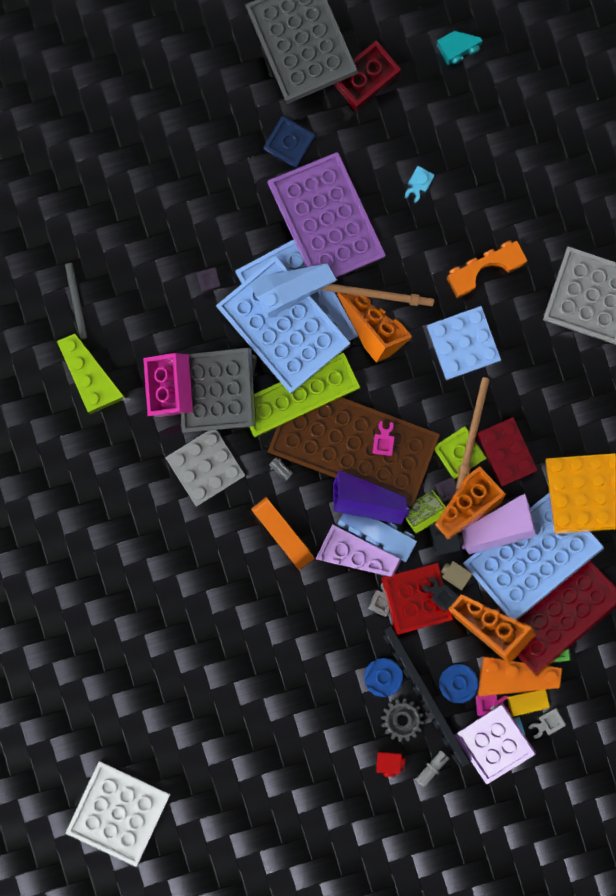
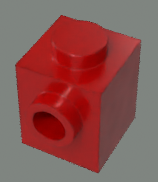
(389, 763)

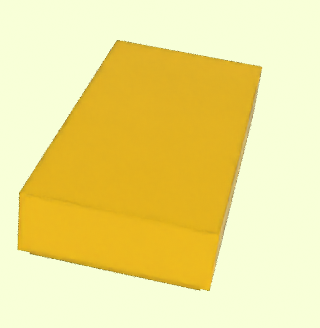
(528, 702)

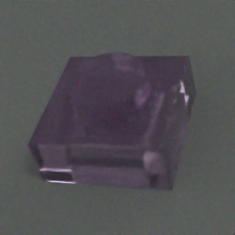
(208, 279)
(446, 489)

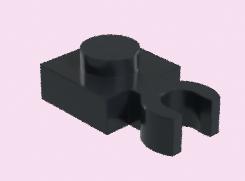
(442, 597)

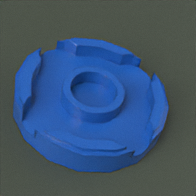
(383, 677)
(458, 683)

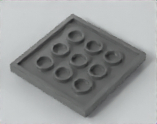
(220, 391)

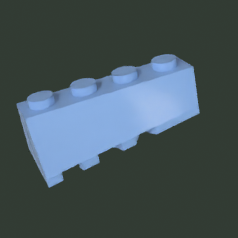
(380, 534)

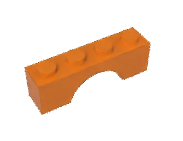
(508, 257)

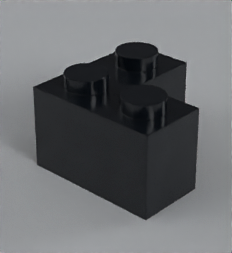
(442, 543)

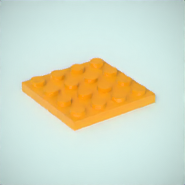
(582, 492)

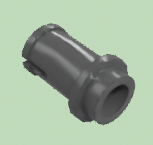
(283, 471)

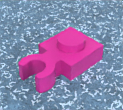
(383, 443)
(485, 703)

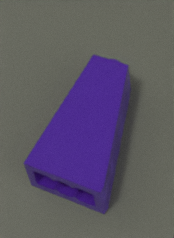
(367, 500)

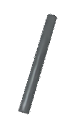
(76, 301)

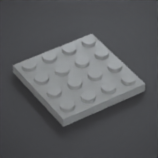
(585, 296)

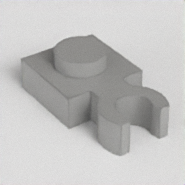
(379, 602)
(550, 722)

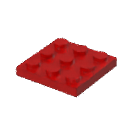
(408, 601)

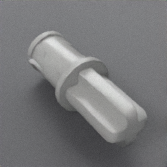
(432, 769)

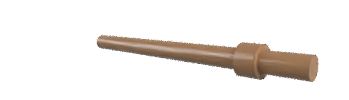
(412, 299)
(464, 468)

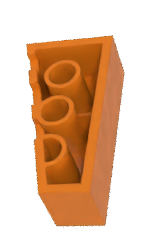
(497, 631)

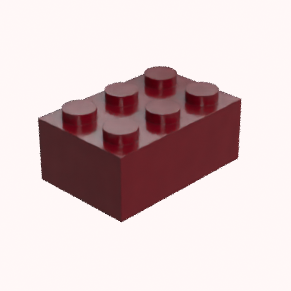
(375, 72)
(506, 452)

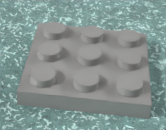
(205, 466)

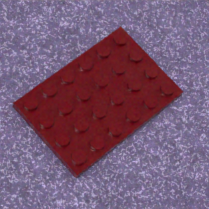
(566, 616)

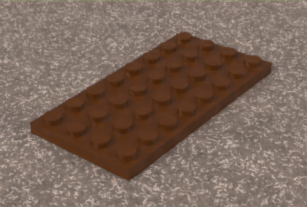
(343, 440)

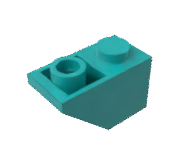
(457, 45)

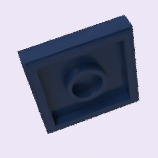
(289, 142)

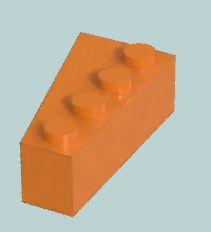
(502, 678)

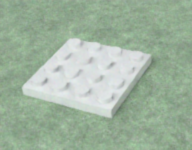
(117, 813)

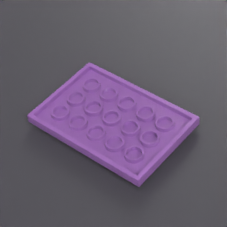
(326, 216)

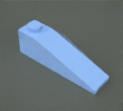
(287, 288)

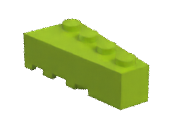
(91, 380)

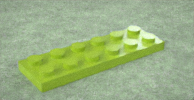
(277, 406)

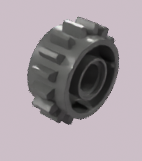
(402, 730)

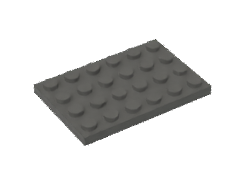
(301, 45)

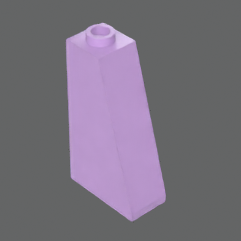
(503, 526)

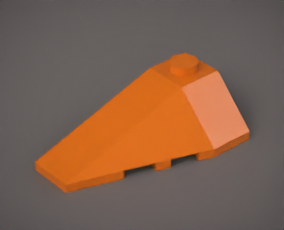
(376, 330)
(470, 503)

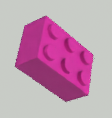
(168, 385)

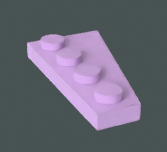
(351, 551)

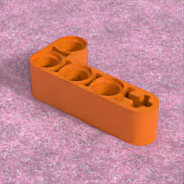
(282, 533)

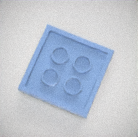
(463, 343)

